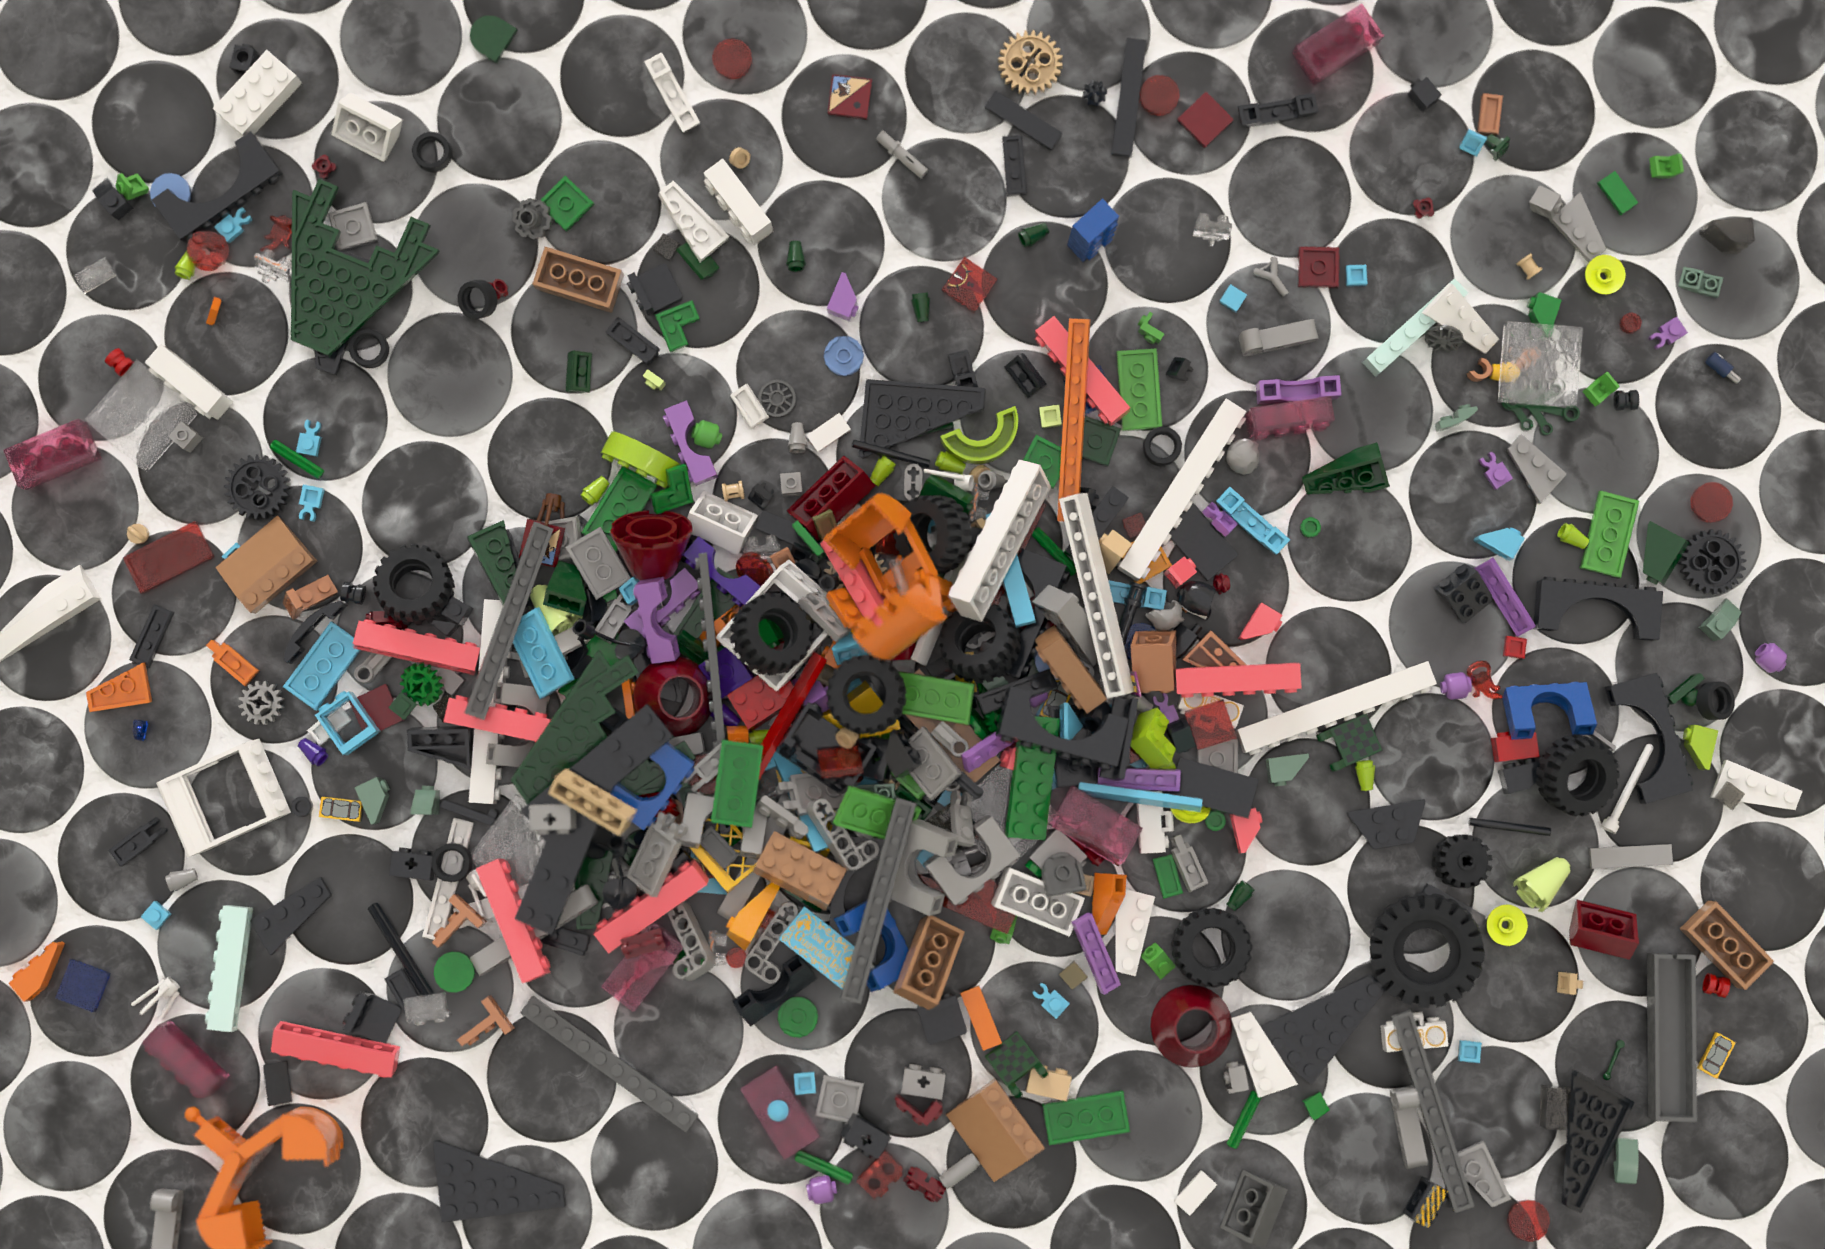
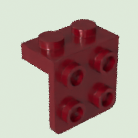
(932, 1112)

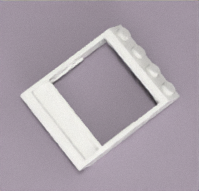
(795, 585)
(186, 810)

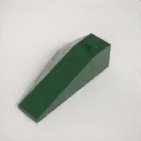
(1356, 470)

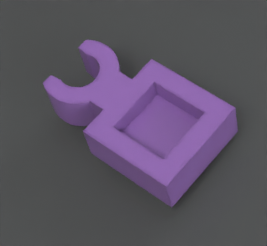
(1670, 332)
(1497, 473)
(1221, 520)
(1168, 711)

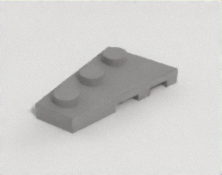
(1579, 228)
(1538, 470)
(1483, 1174)

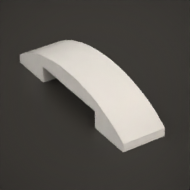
(671, 92)

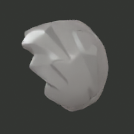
(1243, 456)
(1166, 618)

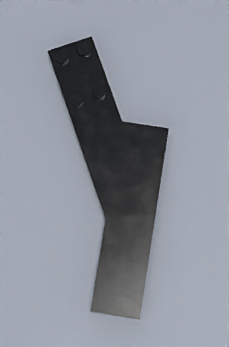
(565, 853)

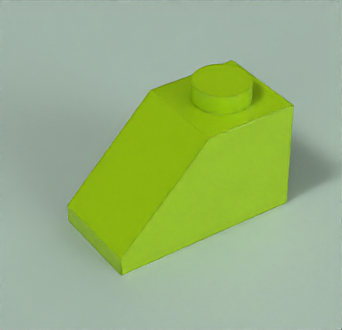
(1700, 744)

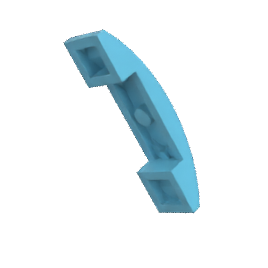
(1252, 522)
(1151, 599)

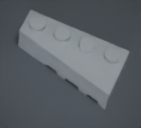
(1070, 621)

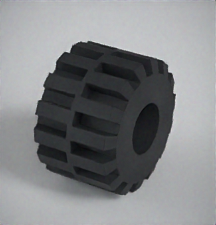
(1450, 865)

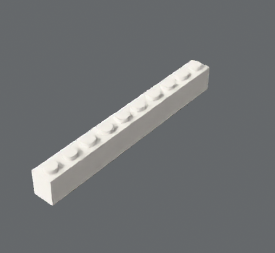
(1181, 490)
(1096, 595)
(1335, 707)
(485, 776)

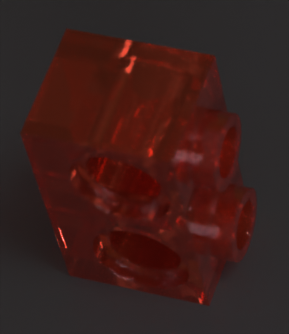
(876, 1170)

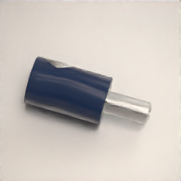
(1722, 367)

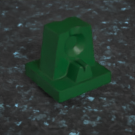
(1497, 146)
(402, 705)

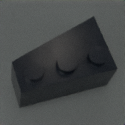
(446, 743)

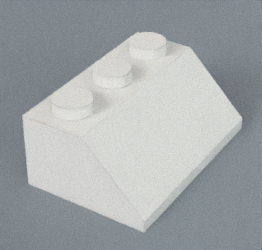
(366, 126)
(721, 522)

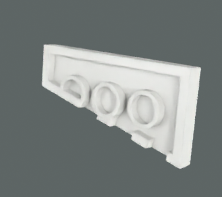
(695, 225)
(1454, 310)
(1757, 787)
(1131, 929)
(1263, 1062)

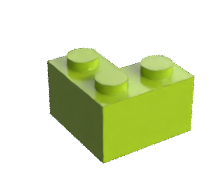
(1149, 738)

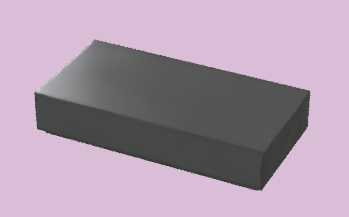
(718, 848)

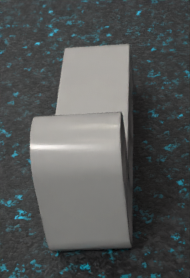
(1259, 341)
(831, 837)
(686, 937)
(773, 937)
(1405, 1104)
(168, 1213)

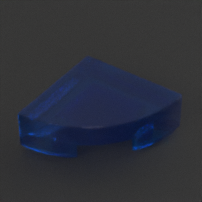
(139, 729)

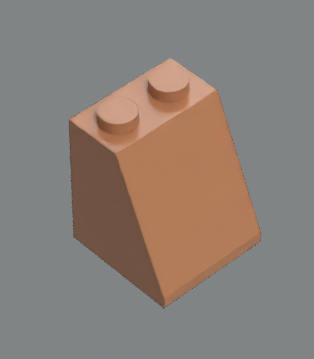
(1154, 660)

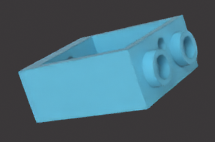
(361, 738)

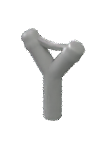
(1272, 275)

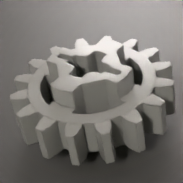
(260, 710)

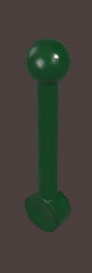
(1619, 1044)

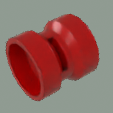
(118, 361)
(1716, 985)

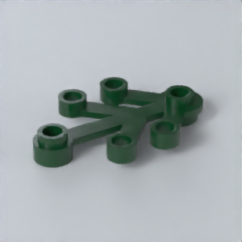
(1536, 411)

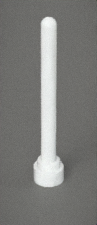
(1611, 823)

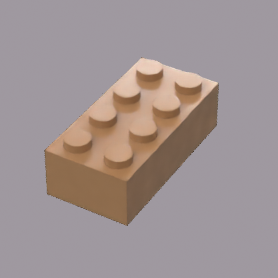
(578, 279)
(1069, 670)
(799, 870)
(1726, 945)
(928, 962)

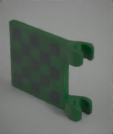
(1353, 740)
(1013, 1061)

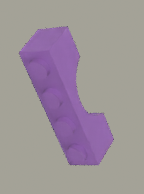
(1289, 391)
(681, 420)
(683, 588)
(661, 645)

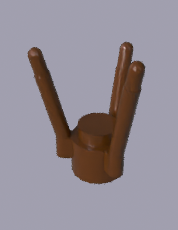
(551, 504)

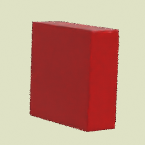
(1515, 647)

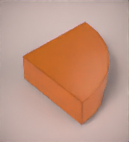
(213, 311)

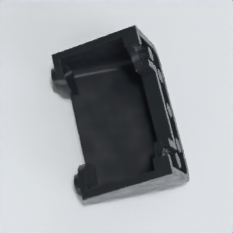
(814, 733)

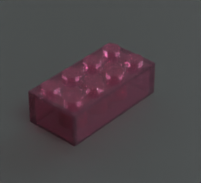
(1337, 44)
(1289, 417)
(52, 454)
(1095, 826)
(637, 976)
(185, 1059)
(797, 1128)

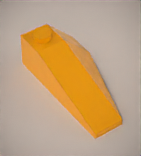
(750, 917)

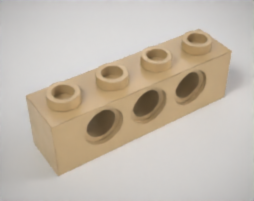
(592, 801)

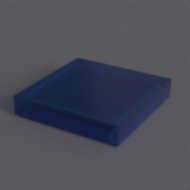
(82, 985)

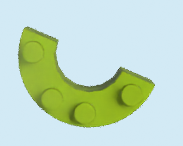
(984, 450)
(639, 456)

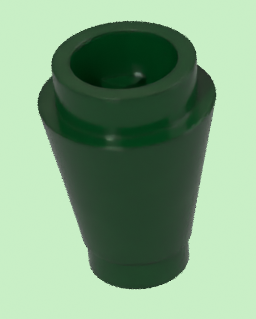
(1032, 234)
(795, 257)
(921, 306)
(1240, 894)

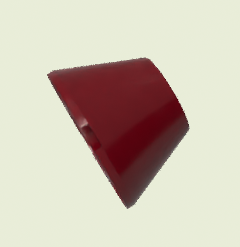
(651, 542)
(649, 687)
(1169, 1011)

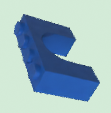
(1571, 697)
(676, 767)
(895, 946)

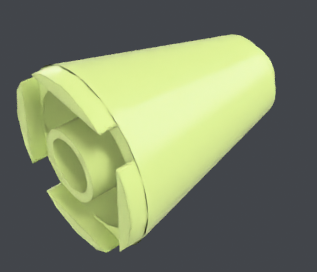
(557, 619)
(1542, 883)

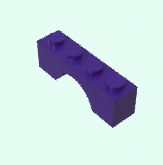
(740, 588)

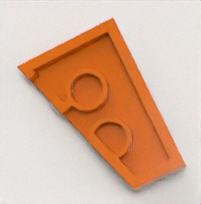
(124, 690)

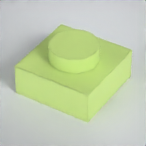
(653, 381)
(1050, 416)

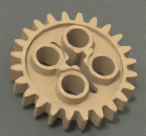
(1015, 53)

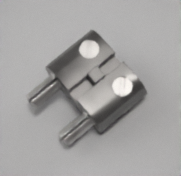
(960, 862)

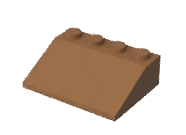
(265, 565)
(995, 1130)

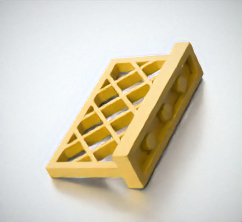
(715, 869)

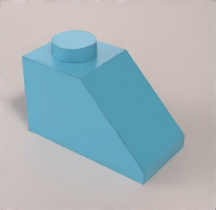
(1502, 542)

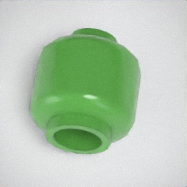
(706, 434)

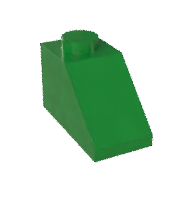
(1543, 308)

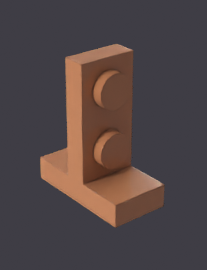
(308, 596)
(457, 919)
(487, 1024)

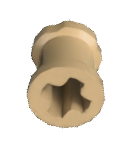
(1529, 266)
(733, 491)

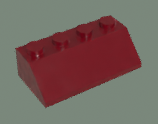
(836, 490)

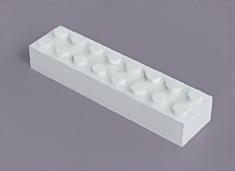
(999, 540)

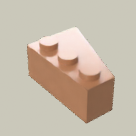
(1212, 652)

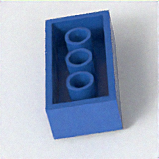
(1093, 231)

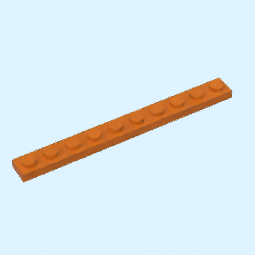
(1074, 409)

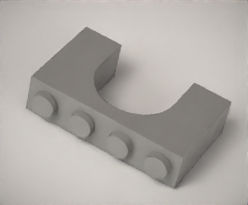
(525, 698)
(699, 809)
(999, 855)
(908, 887)

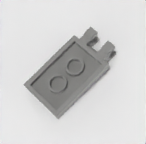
(804, 789)
(656, 854)

